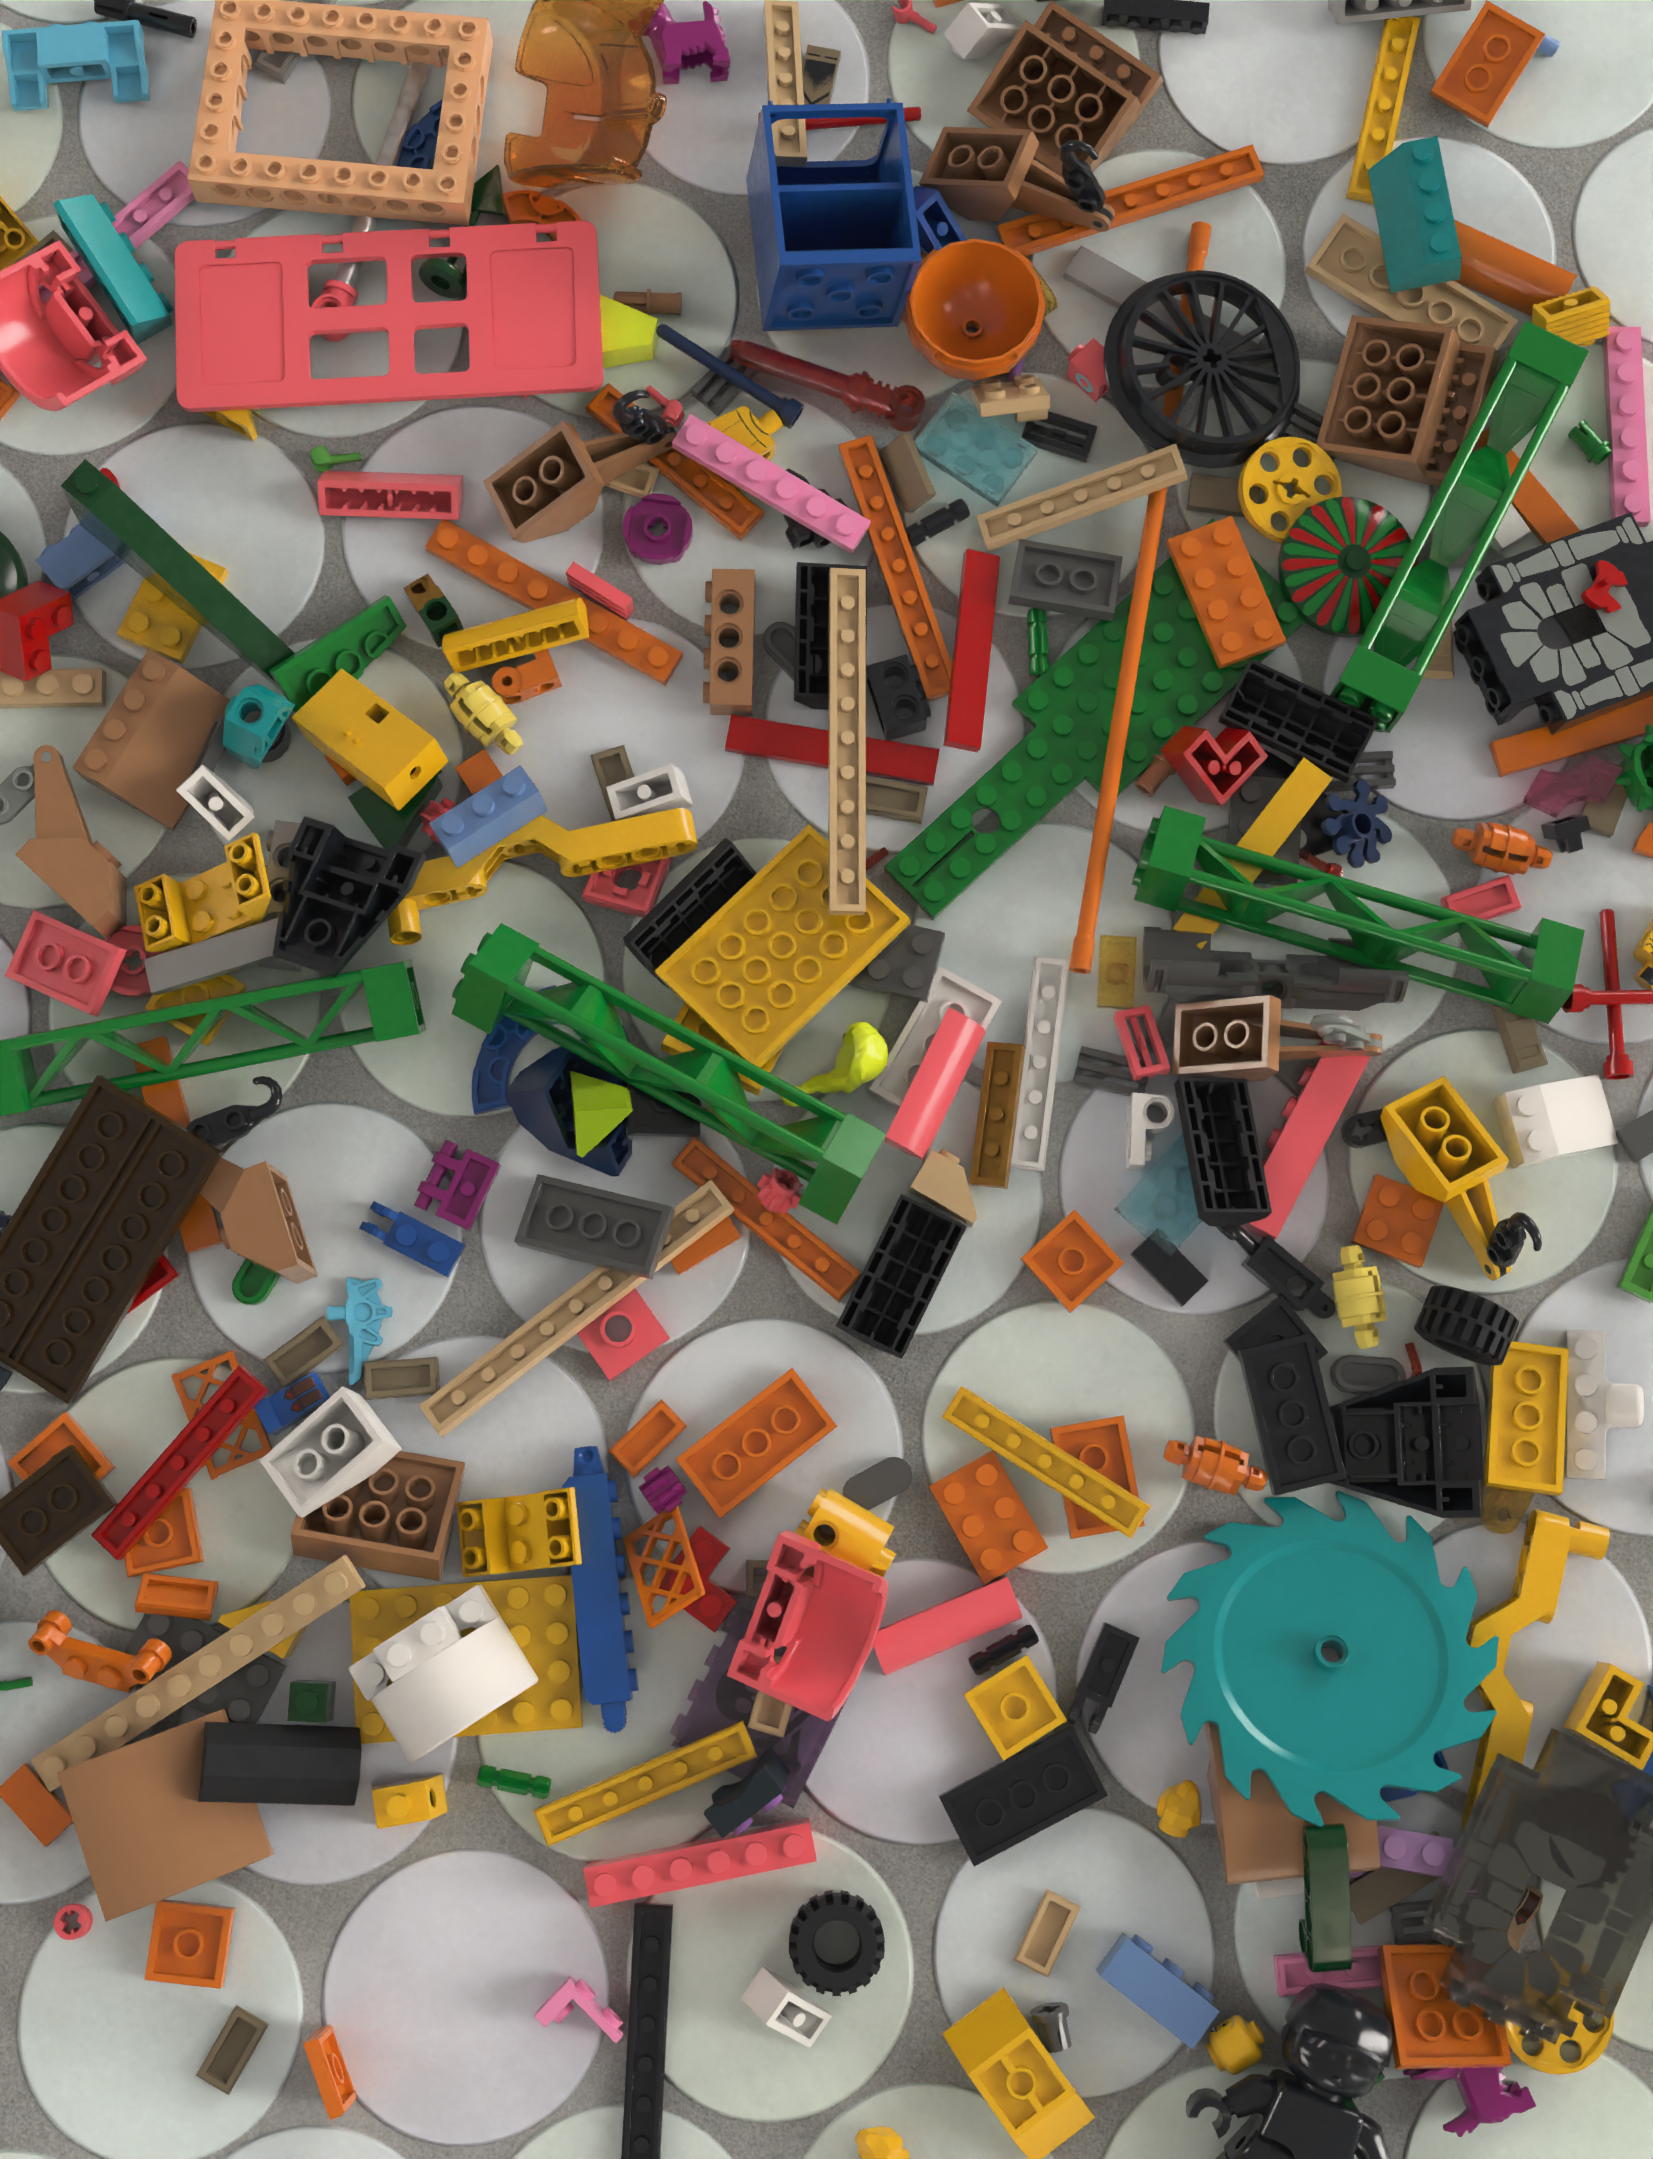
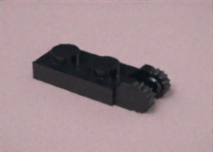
(1103, 1674)

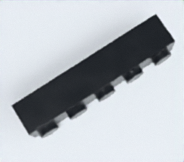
(1157, 15)

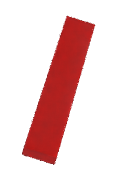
(972, 651)
(810, 747)
(179, 1462)

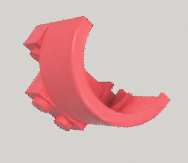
(54, 344)
(823, 1620)

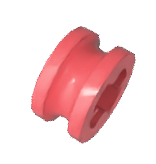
(84, 1918)

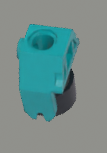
(257, 726)

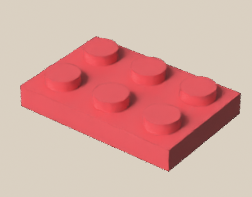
(65, 963)

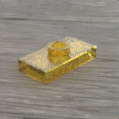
(1116, 972)

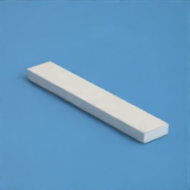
(1040, 1061)

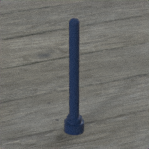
(786, 409)

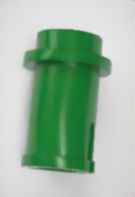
(1590, 443)

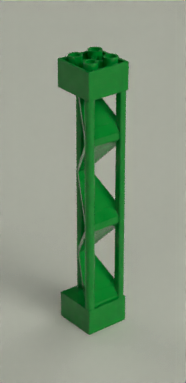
(1465, 509)
(1527, 986)
(390, 998)
(834, 1140)

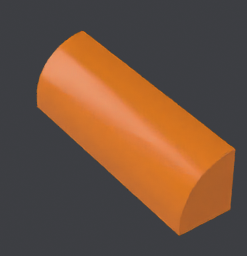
(1508, 272)

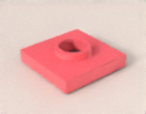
(604, 891)
(619, 1356)

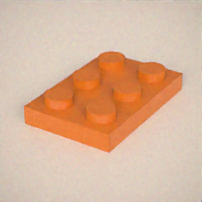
(1487, 64)
(1105, 1449)
(988, 1517)

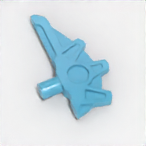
(364, 1319)

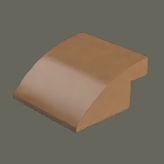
(1065, 87)
(1404, 397)
(145, 1823)
(1262, 1837)

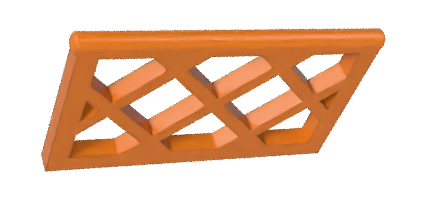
(191, 1408)
(675, 1601)

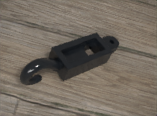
(1274, 1267)

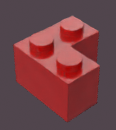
(25, 625)
(1213, 766)
(716, 1602)

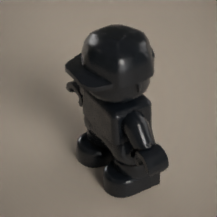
(1336, 2052)

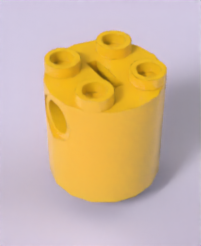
(857, 1535)

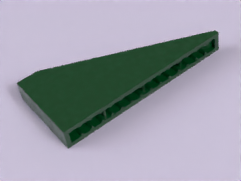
(165, 564)

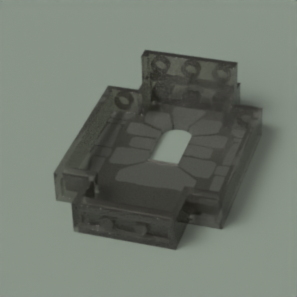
(1580, 1826)

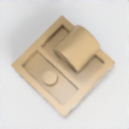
(1023, 397)

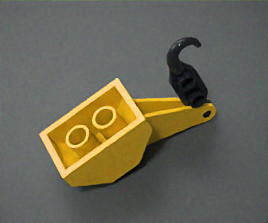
(1451, 1159)

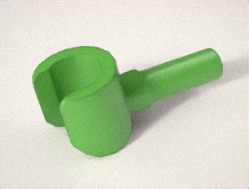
(323, 461)

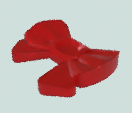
(1597, 595)

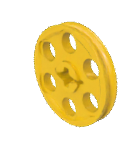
(1273, 482)
(1548, 2057)

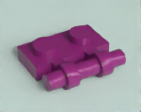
(467, 1188)

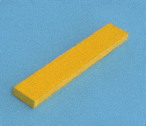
(1383, 102)
(1266, 835)
(1046, 1462)
(645, 1783)

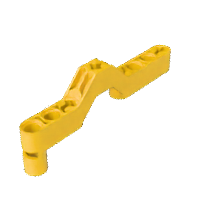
(576, 851)
(1532, 1599)

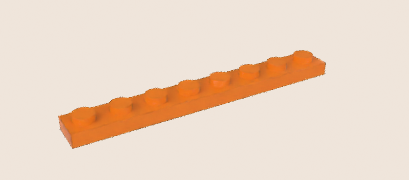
(1141, 200)
(898, 565)
(537, 591)

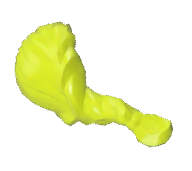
(857, 1062)

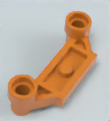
(96, 1662)

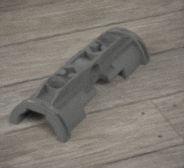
(1191, 975)

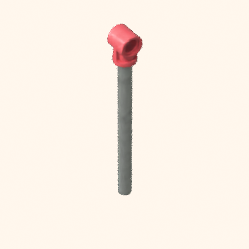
(341, 290)

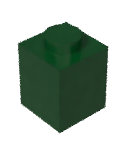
(311, 1701)

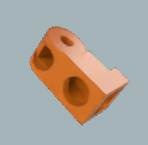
(526, 679)

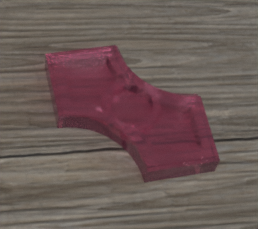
(1557, 790)

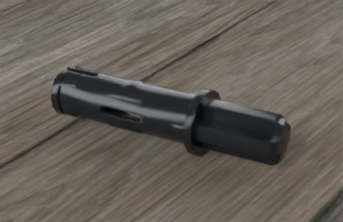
(148, 16)

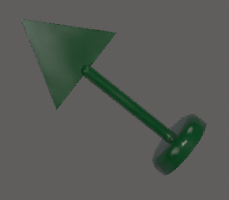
(442, 275)

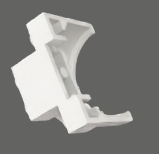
(443, 1678)

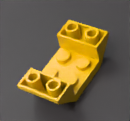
(206, 904)
(519, 1533)
(1017, 2076)

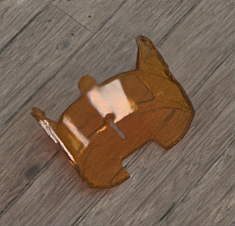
(592, 67)

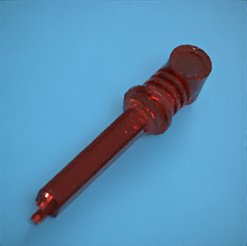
(856, 390)

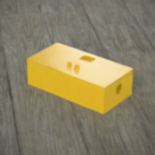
(370, 739)

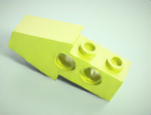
(626, 334)

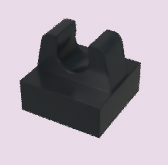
(1567, 832)

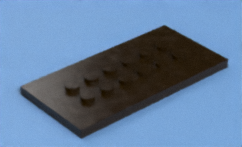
(93, 1233)

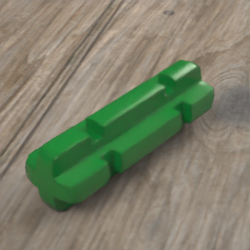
(1037, 642)
(514, 1781)

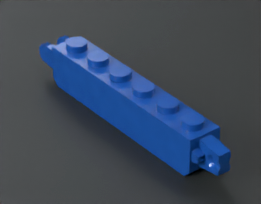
(598, 1592)

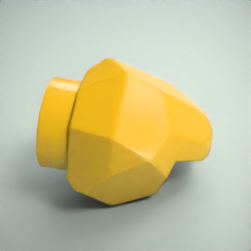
(1179, 1809)
(880, 2144)

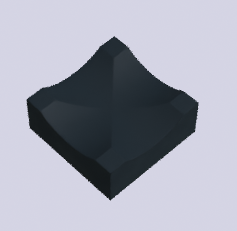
(739, 1801)

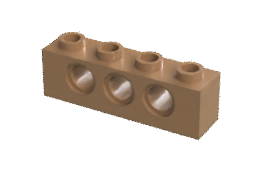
(736, 588)

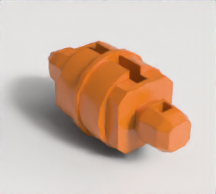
(1501, 848)
(1215, 1465)

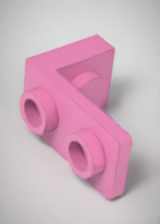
(559, 2006)

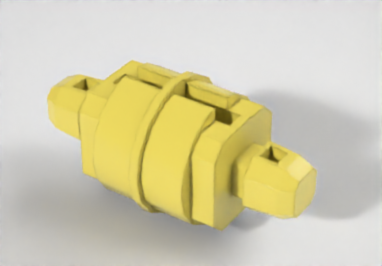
(483, 713)
(1359, 1296)

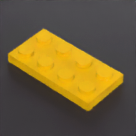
(1527, 1420)

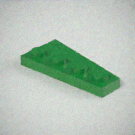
(346, 646)

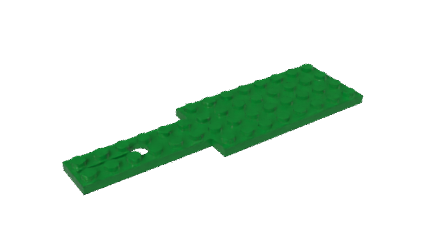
(1071, 733)

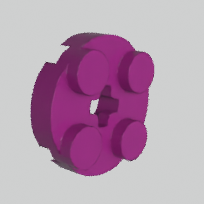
(668, 546)

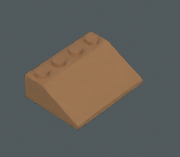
(152, 738)
(390, 1520)

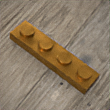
(997, 1115)

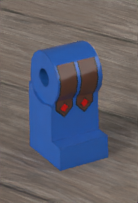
(291, 1404)

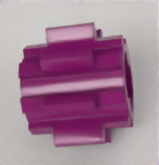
(662, 1489)

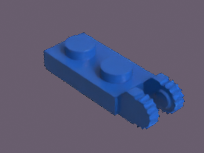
(416, 1240)

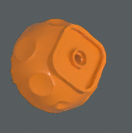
(980, 288)

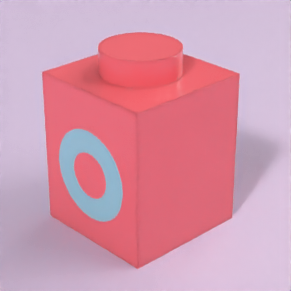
(1087, 369)

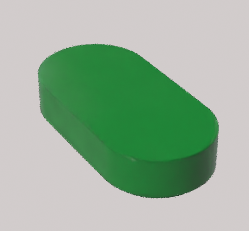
(253, 1283)

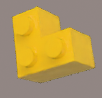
(1602, 1716)

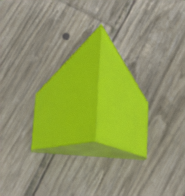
(596, 1109)

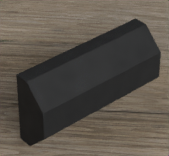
(813, 632)
(1299, 720)
(689, 906)
(1222, 1151)
(901, 1276)
(280, 1764)

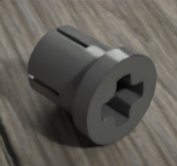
(1052, 2025)

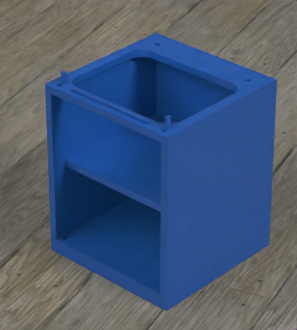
(835, 236)

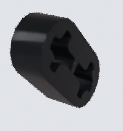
(1365, 1119)

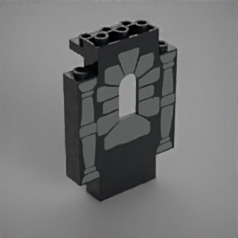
(1544, 582)

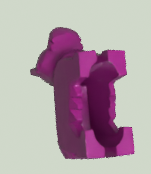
(689, 44)
(1482, 2095)

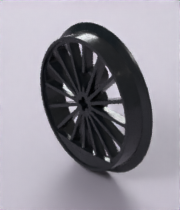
(1204, 364)

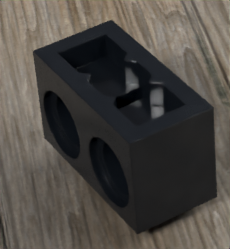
(890, 699)

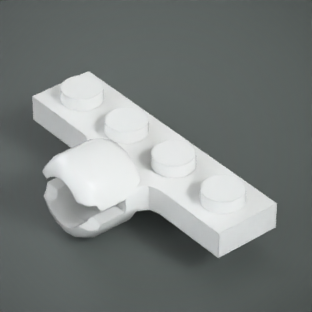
(1595, 1405)

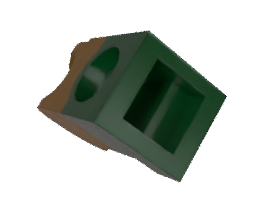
(433, 608)

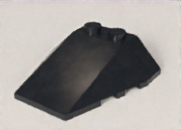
(338, 895)
(1416, 1443)

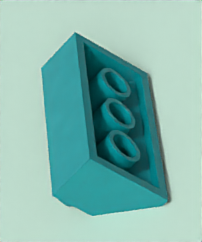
(1415, 216)
(113, 266)

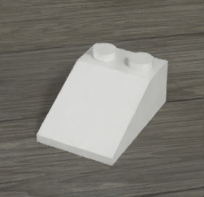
(1555, 1120)
(330, 1452)

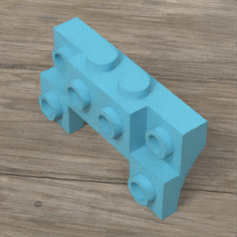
(75, 54)

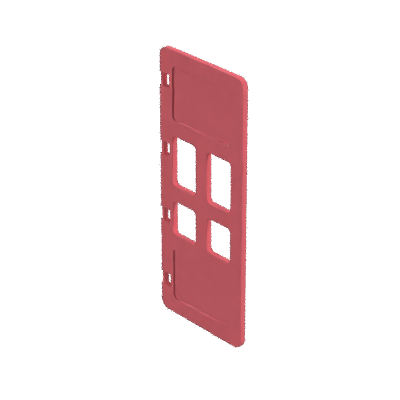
(250, 320)

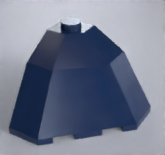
(544, 1108)

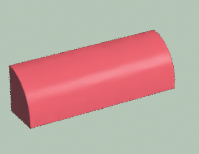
(390, 495)
(935, 1084)
(946, 1625)

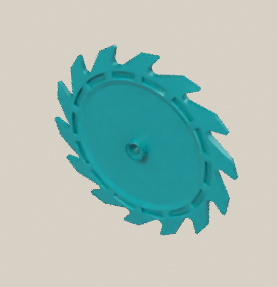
(1319, 1721)

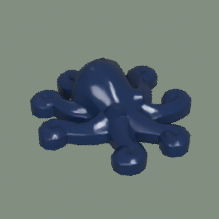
(1357, 825)

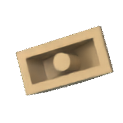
(945, 1186)

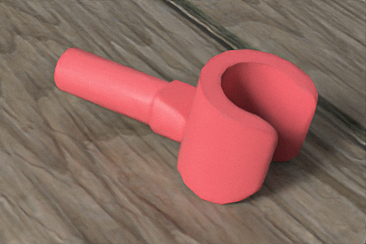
(907, 14)
(672, 408)

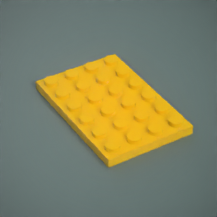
(777, 952)
(537, 1615)

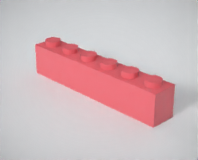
(1304, 1133)
(699, 1862)

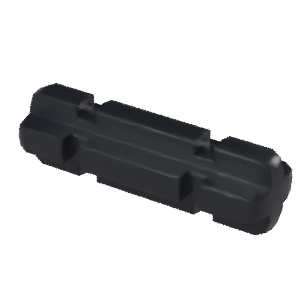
(937, 522)
(1003, 1650)

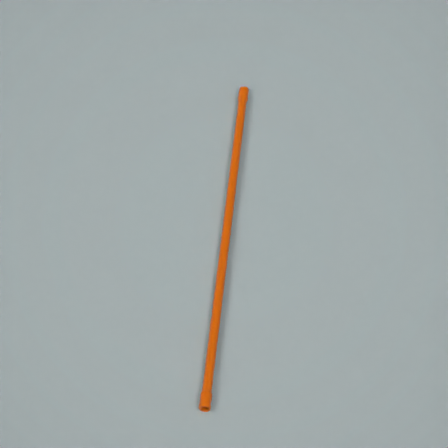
(1084, 940)

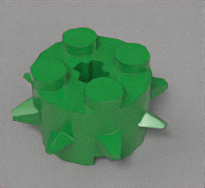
(1638, 771)

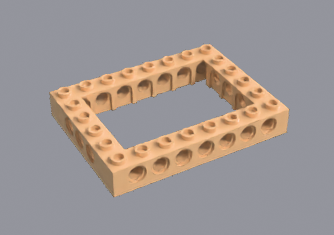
(337, 187)

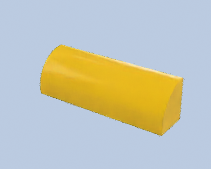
(516, 635)

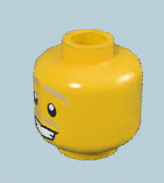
(1235, 2044)

